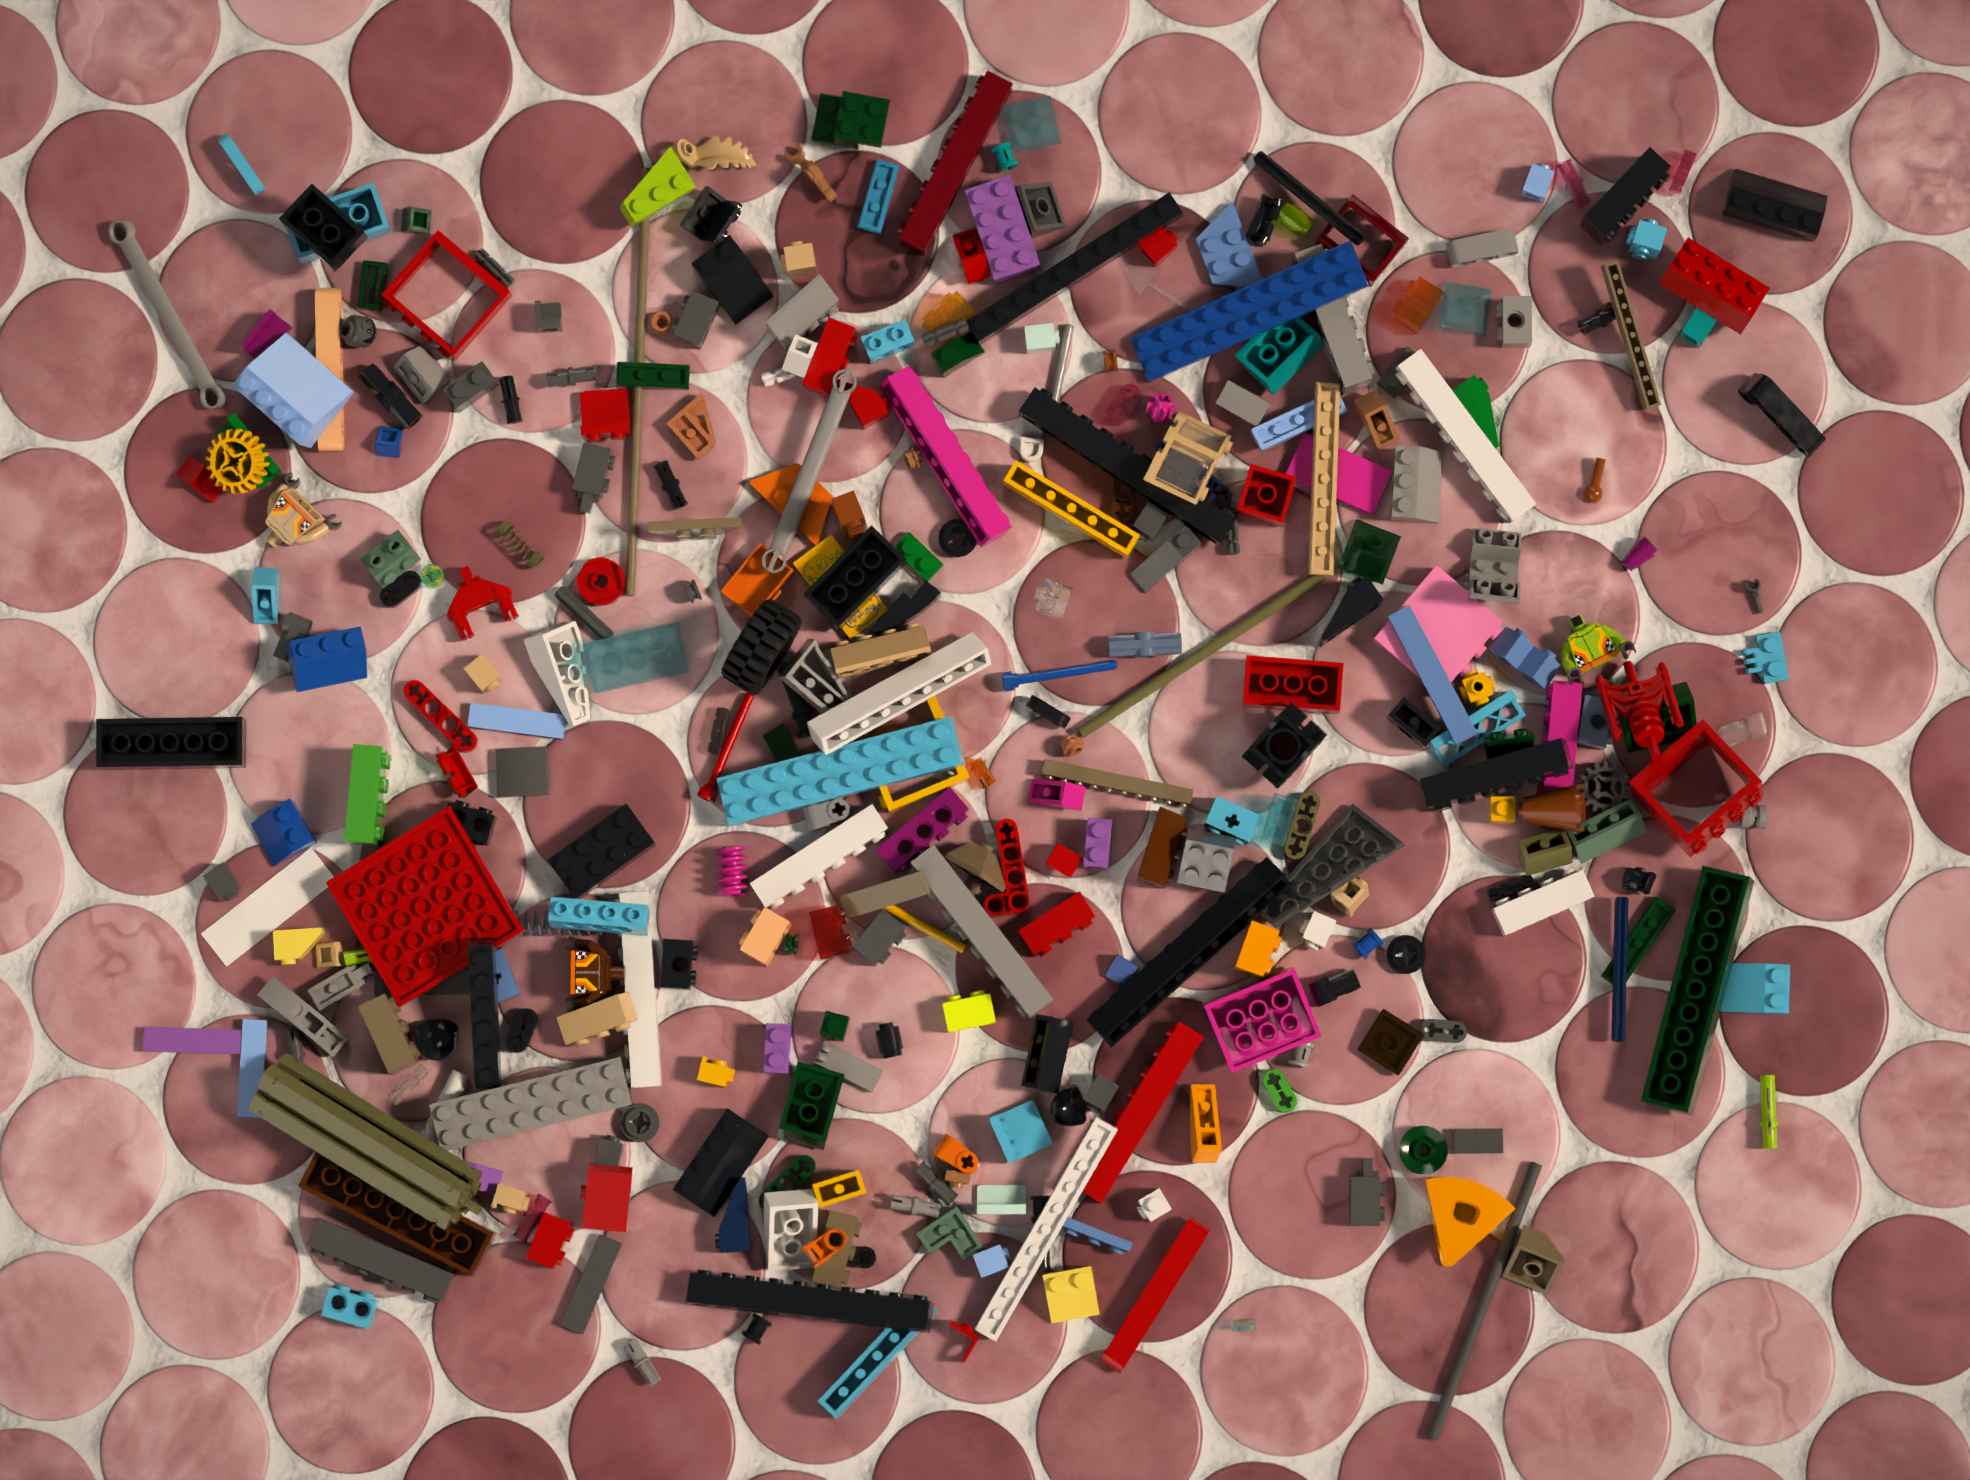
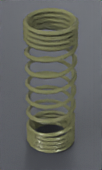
(504, 530)

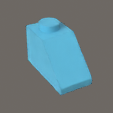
(266, 595)

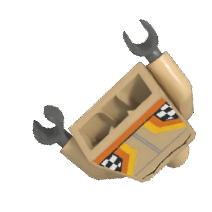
(294, 518)

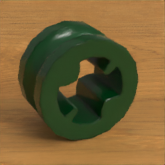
(791, 944)

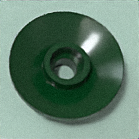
(1436, 1150)

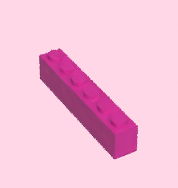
(1563, 723)

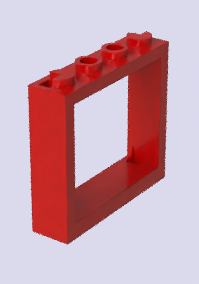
(411, 269)

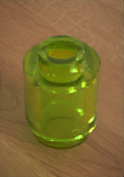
(1295, 219)

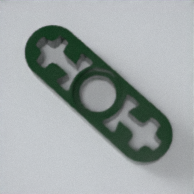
(795, 1164)

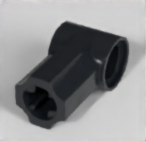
(1328, 989)

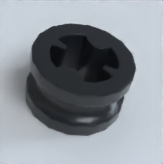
(857, 1257)

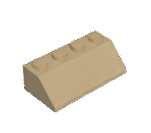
(880, 652)

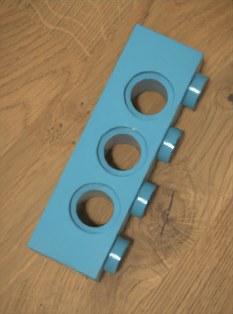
(599, 916)

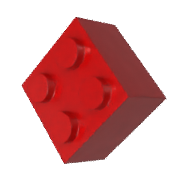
(1266, 495)

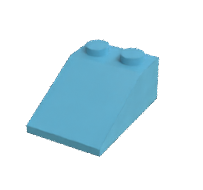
(1758, 989)

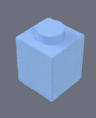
(1538, 182)
(992, 1260)

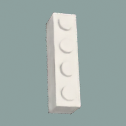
(1543, 902)

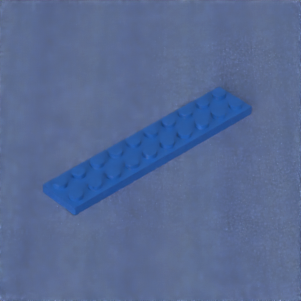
(1250, 311)

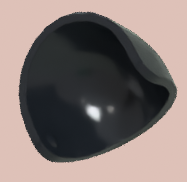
(437, 1039)
(1068, 1107)

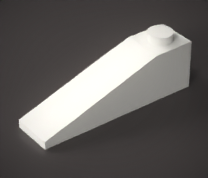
(559, 664)

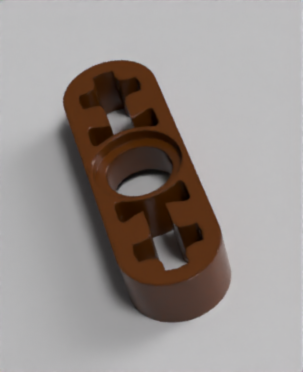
(1116, 508)

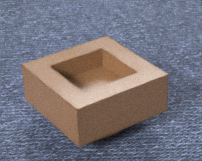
(957, 1179)

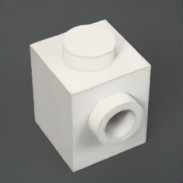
(799, 356)
(1317, 930)
(1153, 1205)

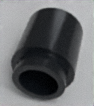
(889, 1040)

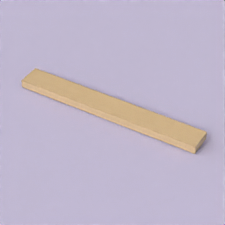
(1324, 479)

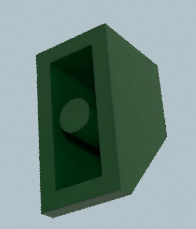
(957, 353)

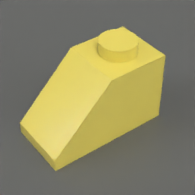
(295, 943)

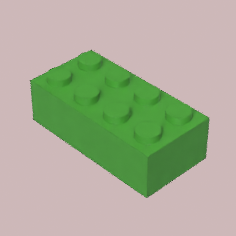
(366, 795)

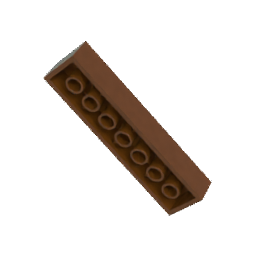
(458, 1245)

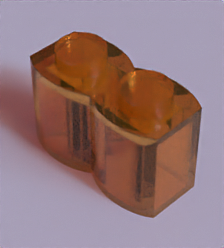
(1417, 305)

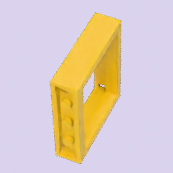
(962, 775)

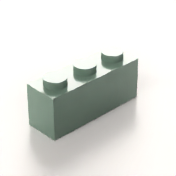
(1607, 831)

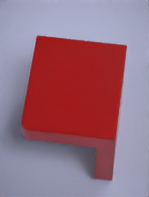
(1064, 860)

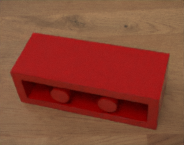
(830, 357)
(1057, 925)

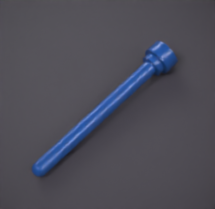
(1013, 680)

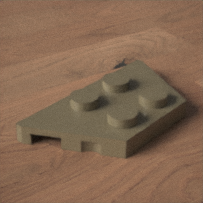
(698, 527)

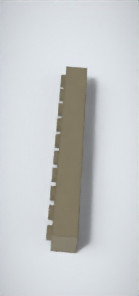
(1630, 335)
(1121, 783)

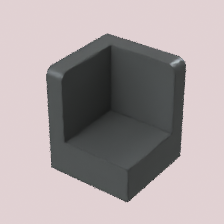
(548, 317)

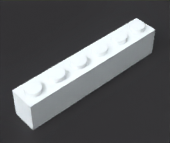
(820, 856)

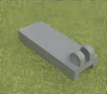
(854, 1068)

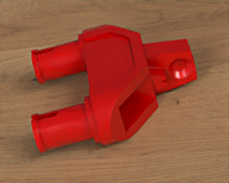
(476, 594)

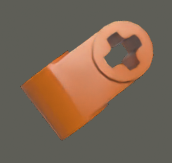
(953, 1152)
(823, 1247)

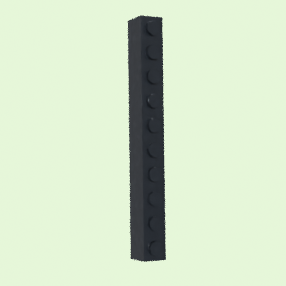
(1075, 268)
(1121, 463)
(1189, 952)
(810, 1302)

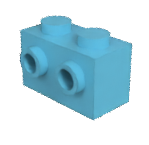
(1646, 239)

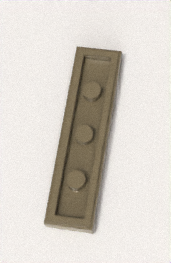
(884, 894)

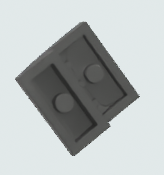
(522, 772)

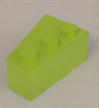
(658, 189)

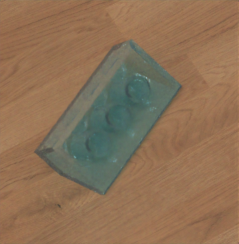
(636, 657)

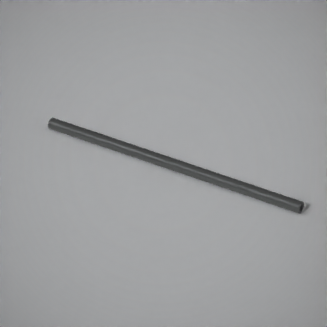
(1484, 1301)

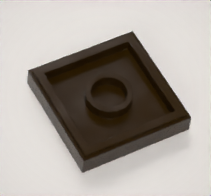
(1391, 1042)

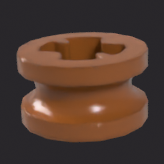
(1110, 361)

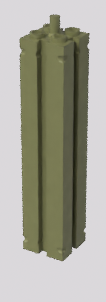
(366, 1142)

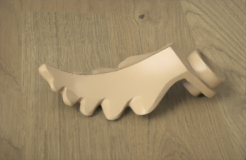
(713, 153)

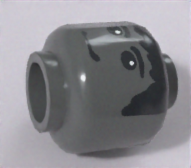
(358, 331)

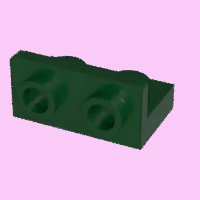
(1500, 743)

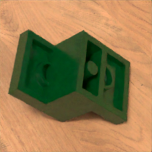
(850, 120)

